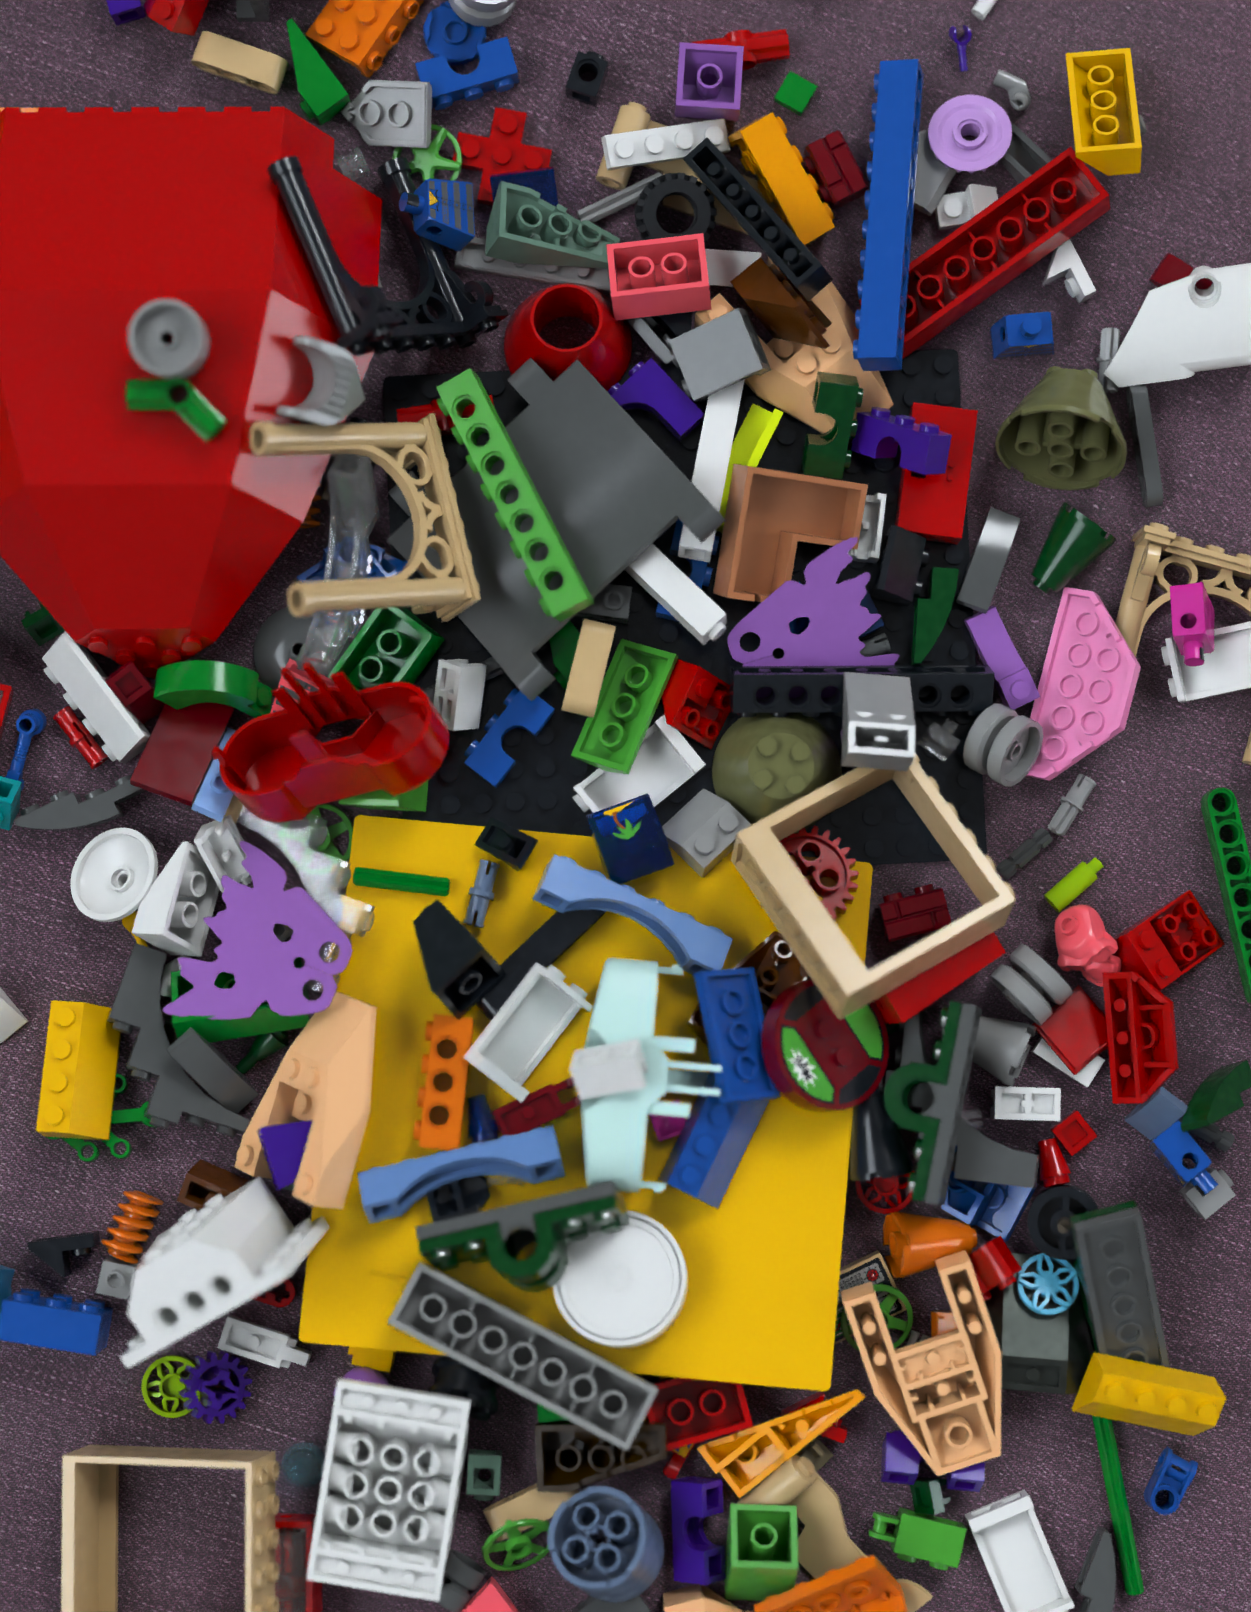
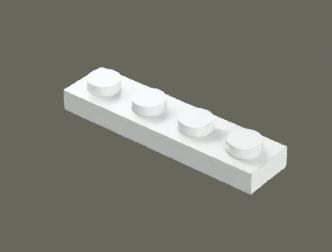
(662, 143)

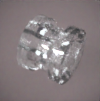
(353, 165)

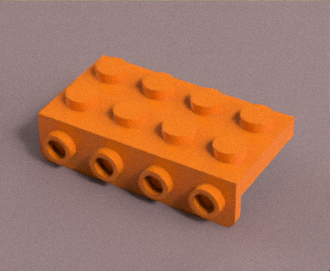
(362, 29)
(854, 1588)

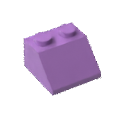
(709, 81)

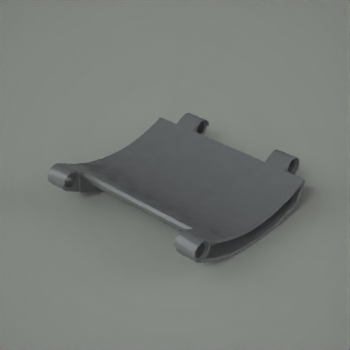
(603, 490)

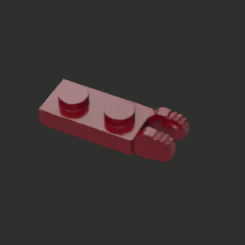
(535, 1110)

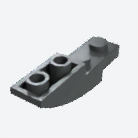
(71, 813)

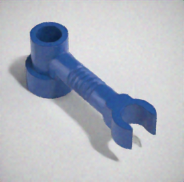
(39, 723)

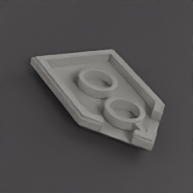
(393, 113)
(931, 177)

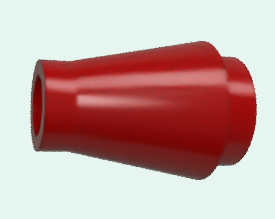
(1052, 1164)

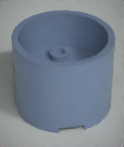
(614, 1569)

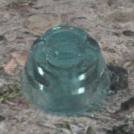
(296, 1457)

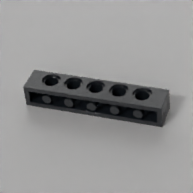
(758, 219)

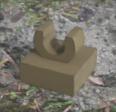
(816, 1452)

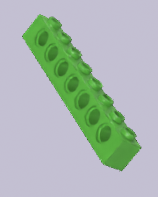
(468, 390)

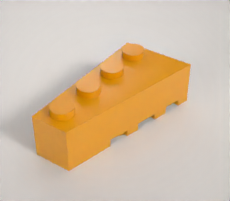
(782, 177)

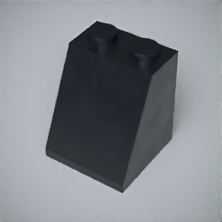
(454, 960)

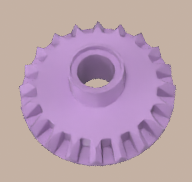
(974, 117)

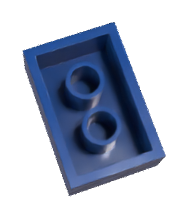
(55, 1322)

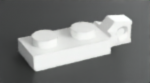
(261, 1344)

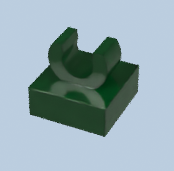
(41, 625)
(928, 1495)

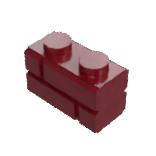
(835, 170)
(913, 914)

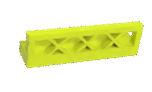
(750, 444)

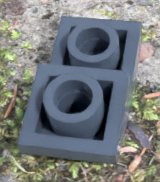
(1156, 1114)

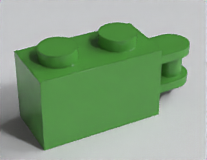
(921, 1537)

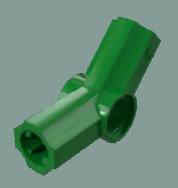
(158, 396)

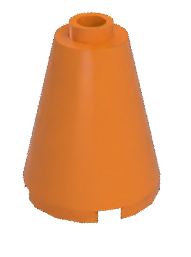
(922, 1239)

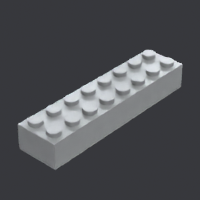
(523, 1355)

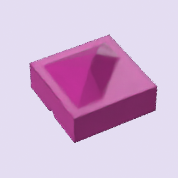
(667, 1126)

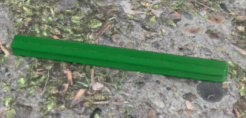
(1118, 1506)

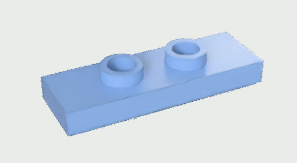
(214, 794)

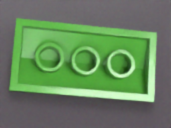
(625, 707)

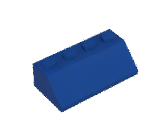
(711, 1146)

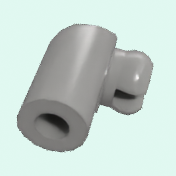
(1016, 88)

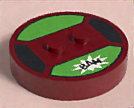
(816, 1056)

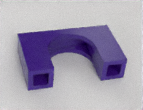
(658, 394)

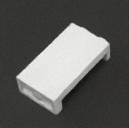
(1223, 670)
(659, 769)
(526, 1028)
(1018, 1556)

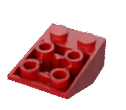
(1168, 941)

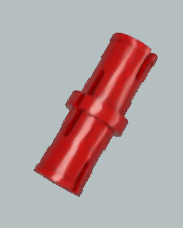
(80, 737)

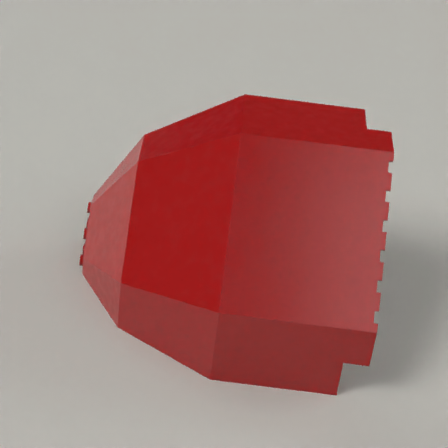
(126, 514)

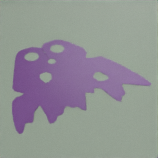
(833, 617)
(254, 953)

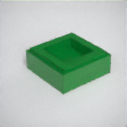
(795, 93)

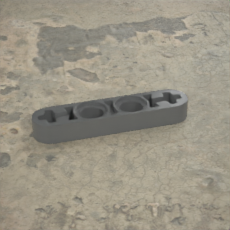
(1144, 445)

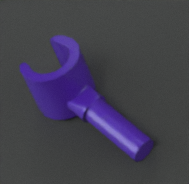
(961, 45)

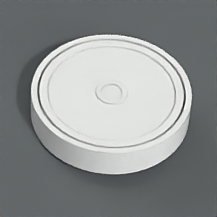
(623, 1284)

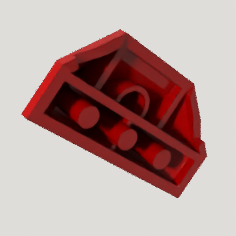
(1138, 1036)

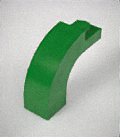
(212, 682)

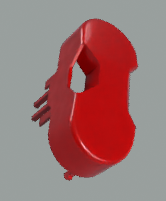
(286, 772)

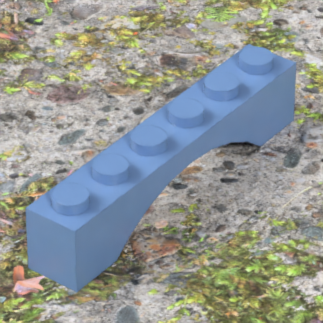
(571, 887)
(394, 1188)

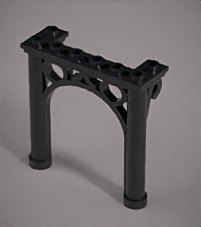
(362, 312)

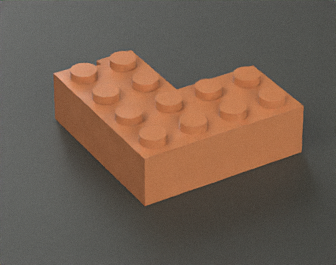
(767, 519)

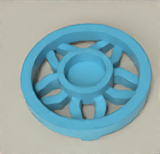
(1047, 1285)

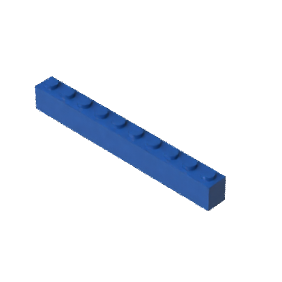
(889, 216)

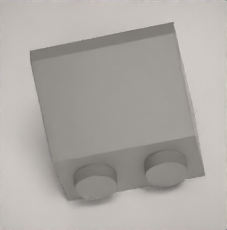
(704, 831)

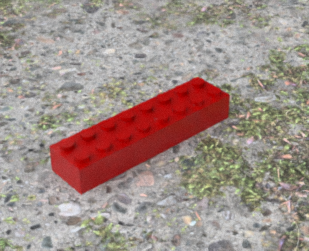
(1000, 245)

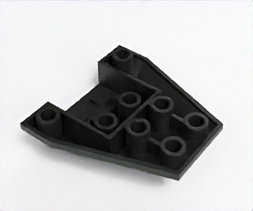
(1039, 1349)

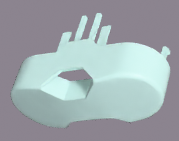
(616, 1123)

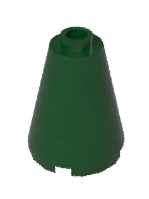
(1069, 549)

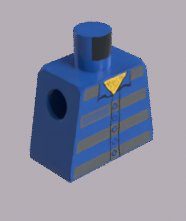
(442, 212)
(1024, 335)
(1176, 1145)

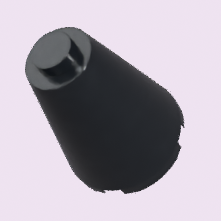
(876, 1142)

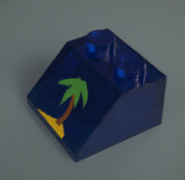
(630, 840)

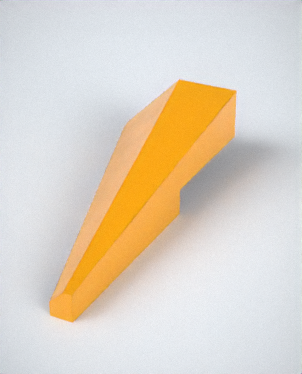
(757, 1451)

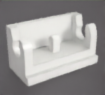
(727, 264)
(871, 529)
(459, 693)
(221, 851)
(609, 1069)
(1026, 1103)

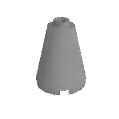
(1002, 1047)

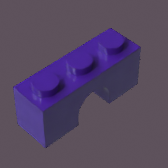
(922, 445)
(902, 1464)
(694, 1556)

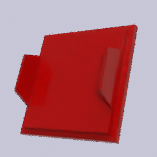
(1075, 1030)

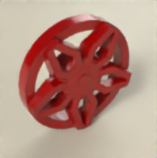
(886, 1188)

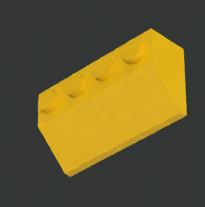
(1105, 110)
(78, 1072)
(1149, 1395)

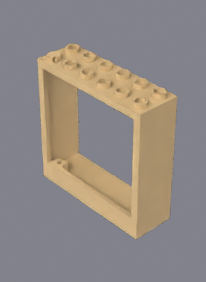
(809, 926)
(91, 1520)

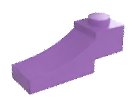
(999, 653)

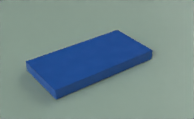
(734, 1034)

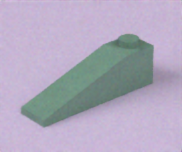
(536, 232)

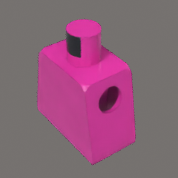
(1192, 622)

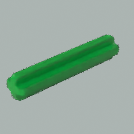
(401, 881)

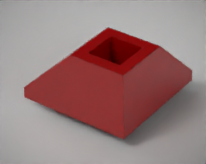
(696, 702)

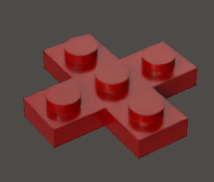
(501, 151)

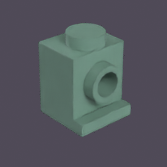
(484, 1488)

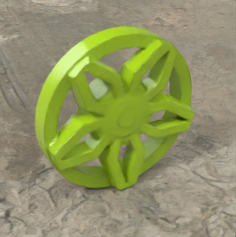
(168, 1386)

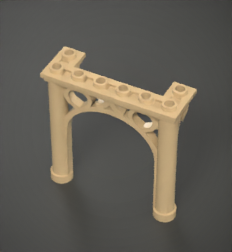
(390, 447)
(1145, 566)

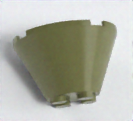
(1063, 433)
(772, 763)

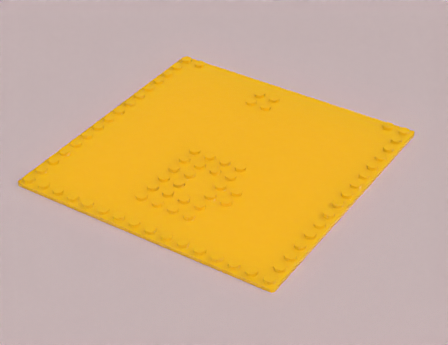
(756, 1266)

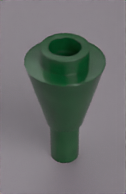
(262, 1048)

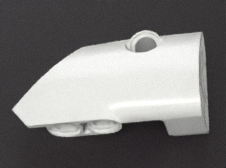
(1188, 329)

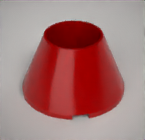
(604, 355)

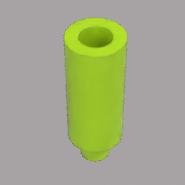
(1073, 884)

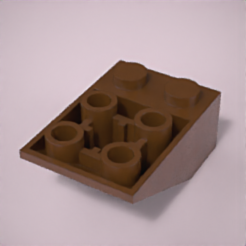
(778, 305)

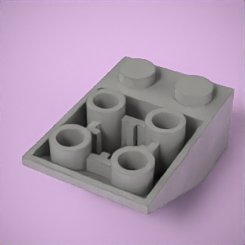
(877, 722)

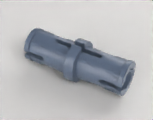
(481, 893)

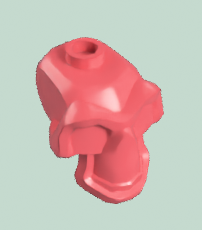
(1085, 944)

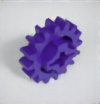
(214, 1399)

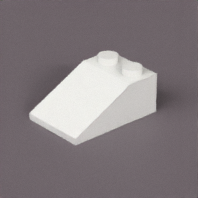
(177, 904)

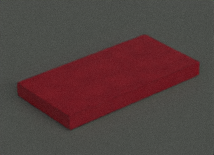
(181, 750)

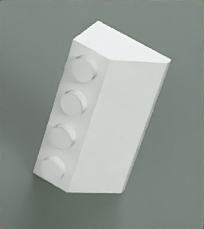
(88, 691)

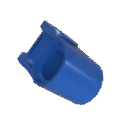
(1170, 1479)

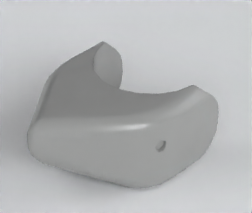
(335, 385)

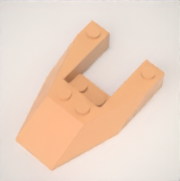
(796, 365)
(324, 1081)
(943, 1387)

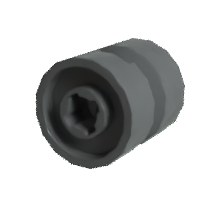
(459, 1577)

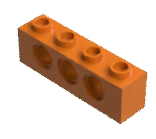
(449, 1134)

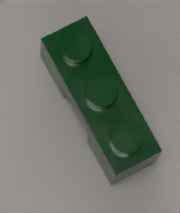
(828, 453)

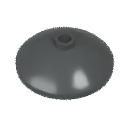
(276, 644)

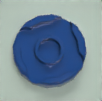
(452, 36)

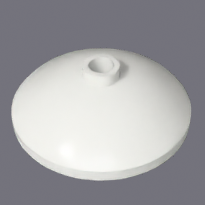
(102, 872)

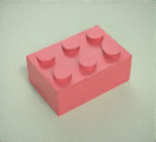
(658, 277)

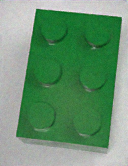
(389, 649)

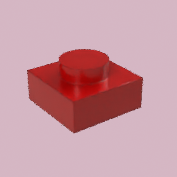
(1073, 1132)

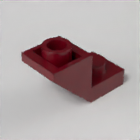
(135, 692)

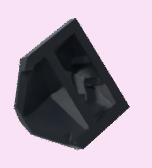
(458, 1198)

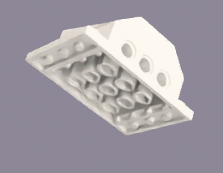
(213, 1265)
(389, 1489)

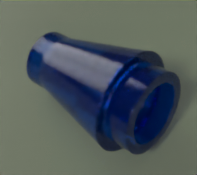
(481, 1121)

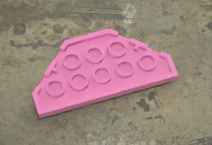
(1082, 685)

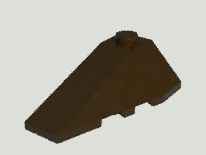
(576, 1457)

